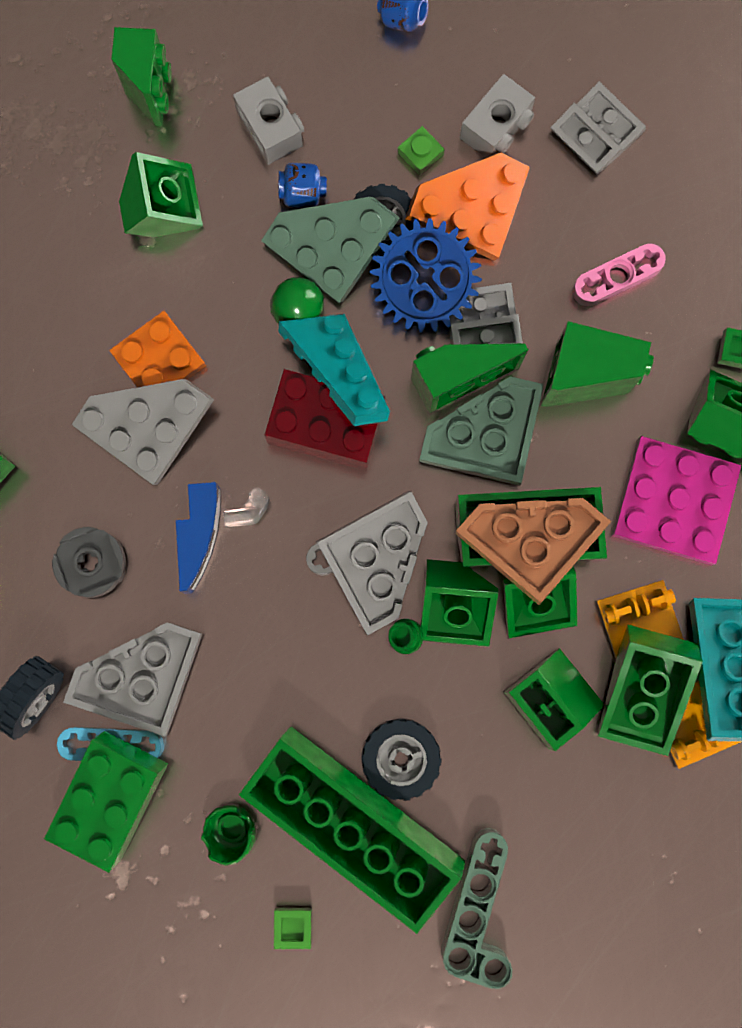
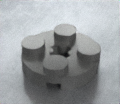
(71, 553)

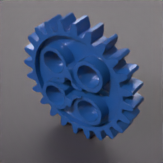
(401, 296)

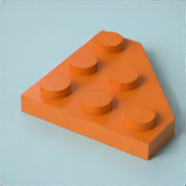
(475, 200)

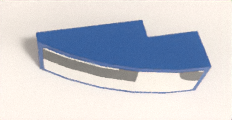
(197, 534)

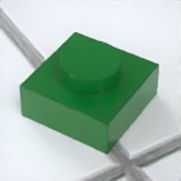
(731, 348)

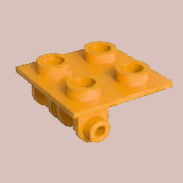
(642, 607)
(691, 741)

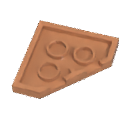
(533, 539)

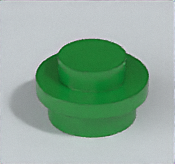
(405, 636)

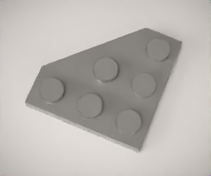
(145, 424)
(376, 559)
(138, 680)

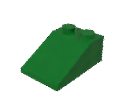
(461, 369)
(649, 689)

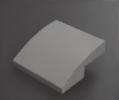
(598, 128)
(490, 318)

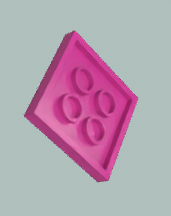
(676, 500)

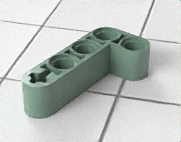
(480, 902)

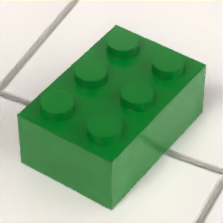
(105, 801)

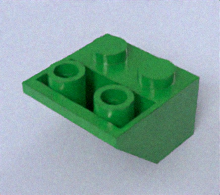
(143, 70)
(555, 700)

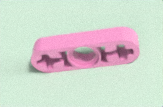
(643, 273)

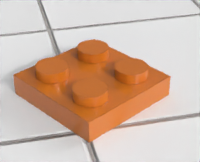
(157, 353)

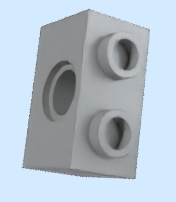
(503, 100)
(272, 138)

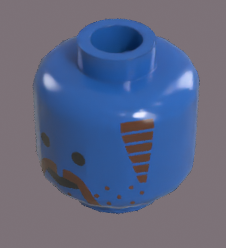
(403, 14)
(301, 185)

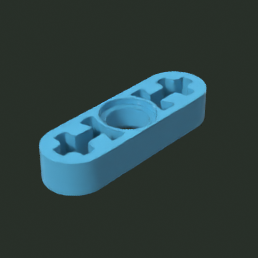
(84, 734)

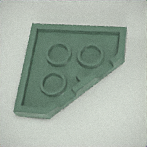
(332, 241)
(487, 433)

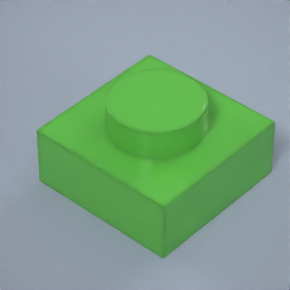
(421, 150)
(292, 928)

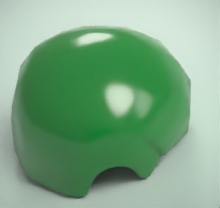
(296, 299)
(229, 834)

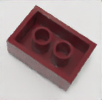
(313, 424)

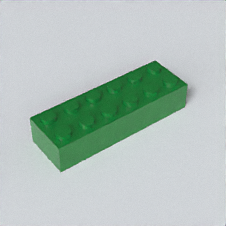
(354, 829)

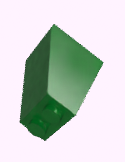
(594, 365)

